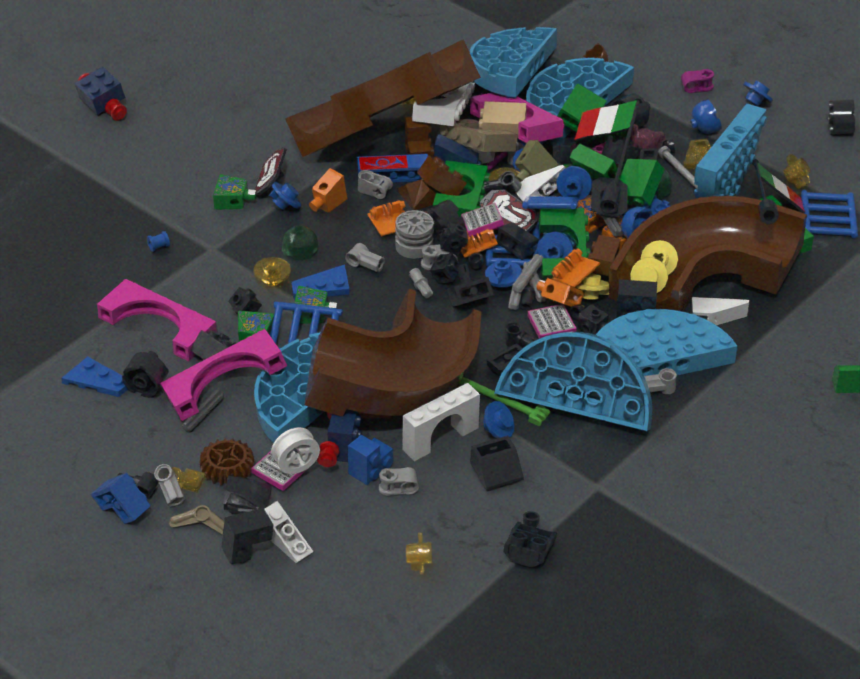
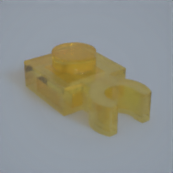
(190, 479)

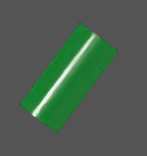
(846, 379)

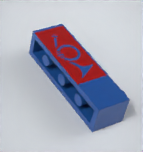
(396, 167)

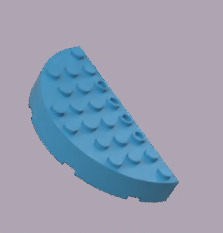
(512, 58)
(555, 83)
(729, 158)
(670, 340)
(580, 376)
(283, 393)

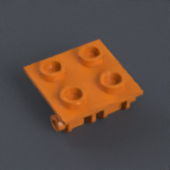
(385, 217)
(477, 244)
(574, 268)

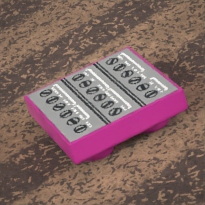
(482, 219)
(551, 320)
(269, 471)

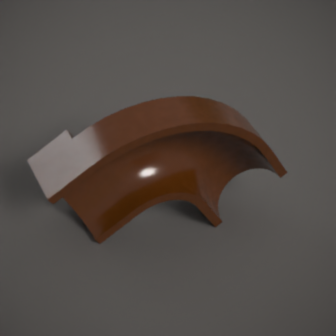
(352, 108)
(711, 239)
(392, 368)

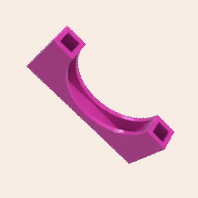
(538, 124)
(133, 299)
(253, 351)

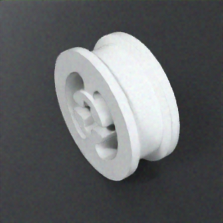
(284, 452)

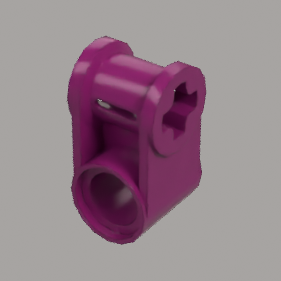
(697, 81)

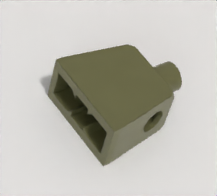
(533, 160)

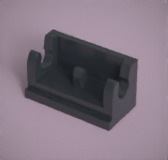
(516, 240)

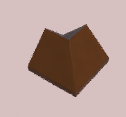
(418, 194)

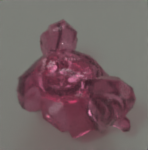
(650, 140)

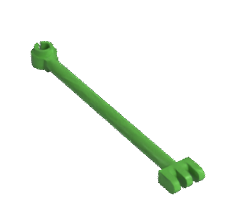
(536, 415)

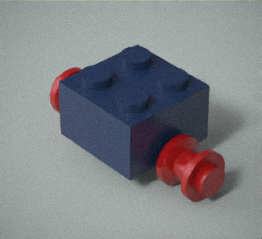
(102, 92)
(340, 434)

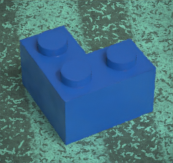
(368, 458)
(122, 496)

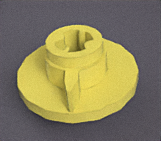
(662, 251)
(650, 270)
(593, 286)

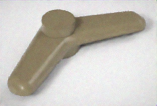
(200, 514)

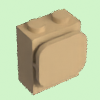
(502, 116)

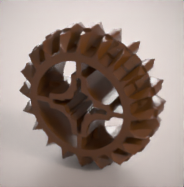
(226, 458)

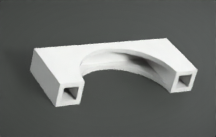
(445, 110)

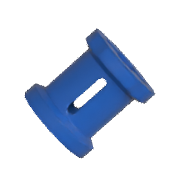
(158, 241)

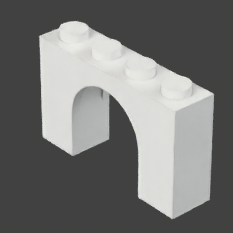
(419, 424)

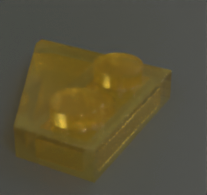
(696, 152)

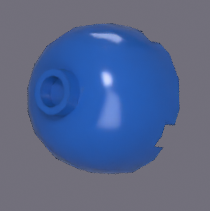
(705, 118)
(633, 219)

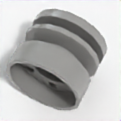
(413, 232)

